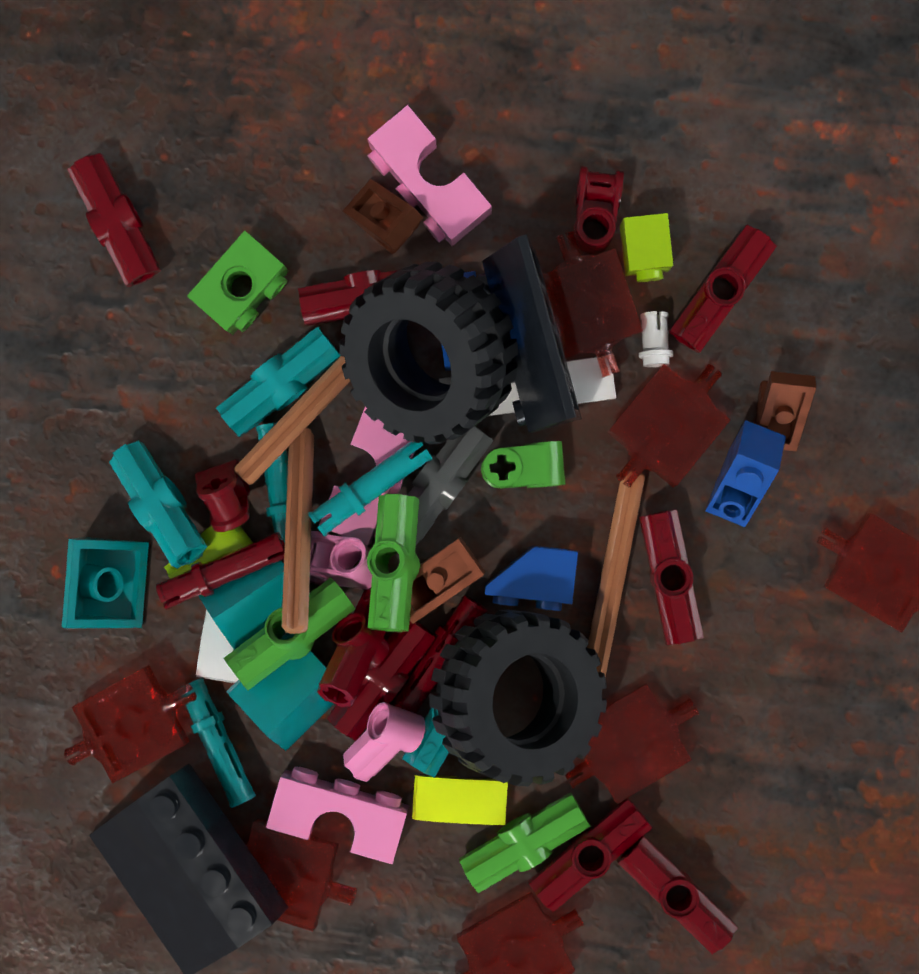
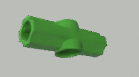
(393, 591)
(266, 650)
(524, 842)

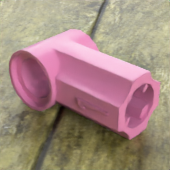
(387, 733)

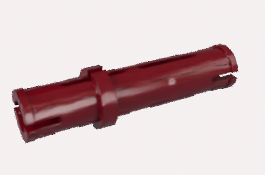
(230, 567)
(419, 683)

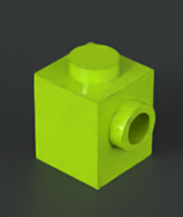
(646, 246)

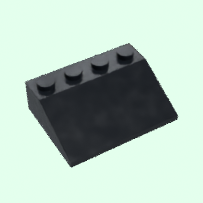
(542, 372)
(189, 871)

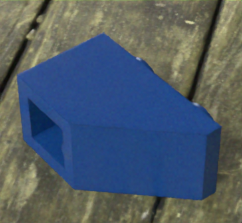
(746, 473)
(536, 575)

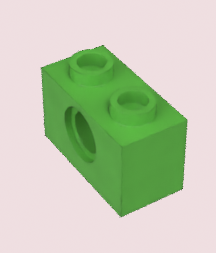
(215, 293)

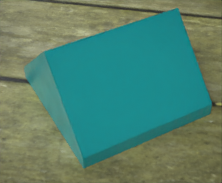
(105, 583)
(245, 603)
(285, 700)

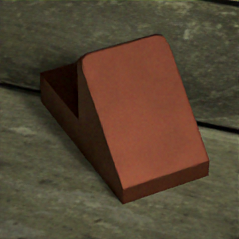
(383, 215)
(785, 405)
(443, 578)

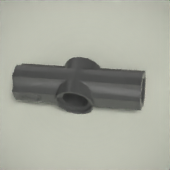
(446, 476)

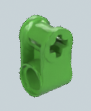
(532, 464)

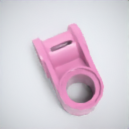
(336, 557)

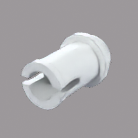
(655, 339)

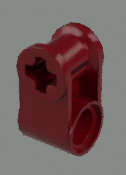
(597, 201)
(224, 496)

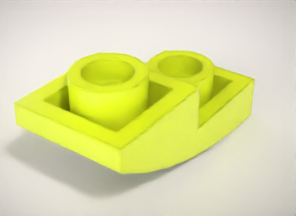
(459, 800)

